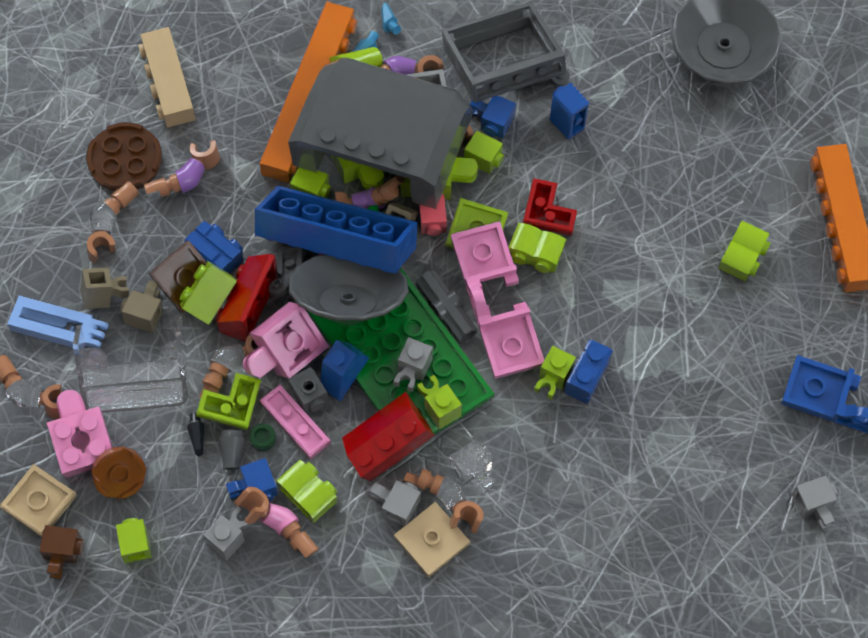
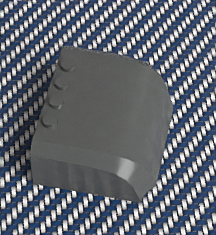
(383, 124)

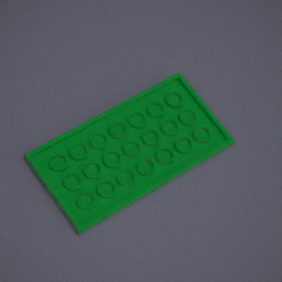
(383, 342)

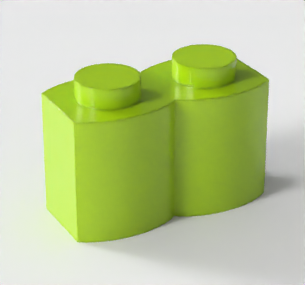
(536, 248)
(744, 250)
(307, 491)

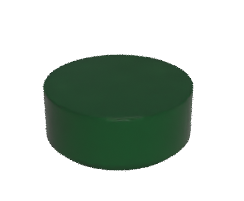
(262, 437)

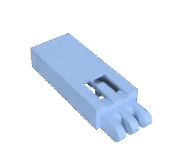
(49, 323)

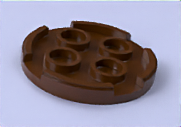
(124, 155)

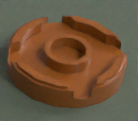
(118, 472)

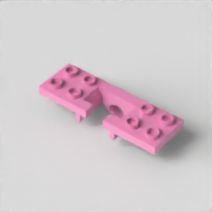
(507, 336)

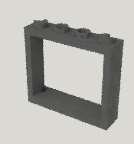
(511, 76)

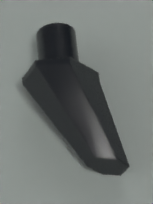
(196, 433)

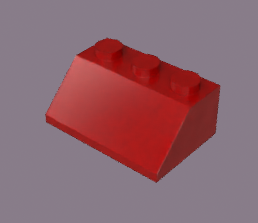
(247, 297)
(386, 437)

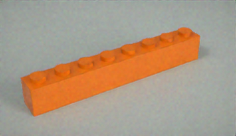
(327, 41)

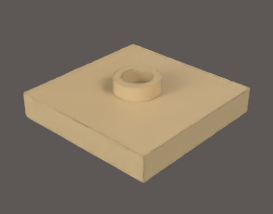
(38, 500)
(431, 539)

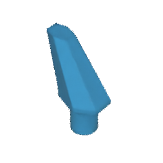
(389, 20)
(368, 42)

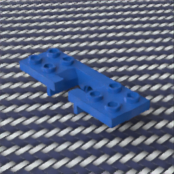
(823, 393)

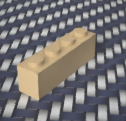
(167, 77)

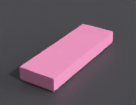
(295, 422)

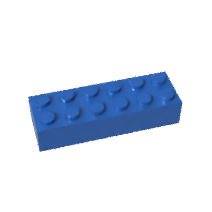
(336, 229)

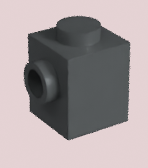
(308, 390)

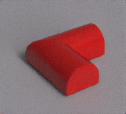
(543, 214)

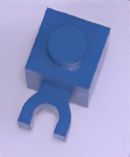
(495, 116)
(254, 475)

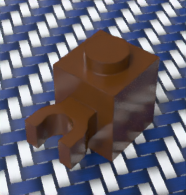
(60, 546)

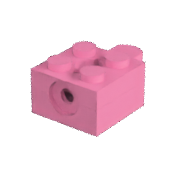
(287, 351)
(78, 435)

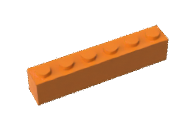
(844, 215)

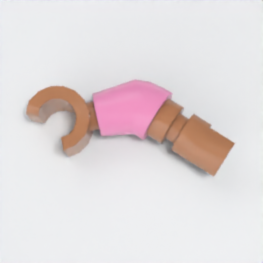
(277, 518)

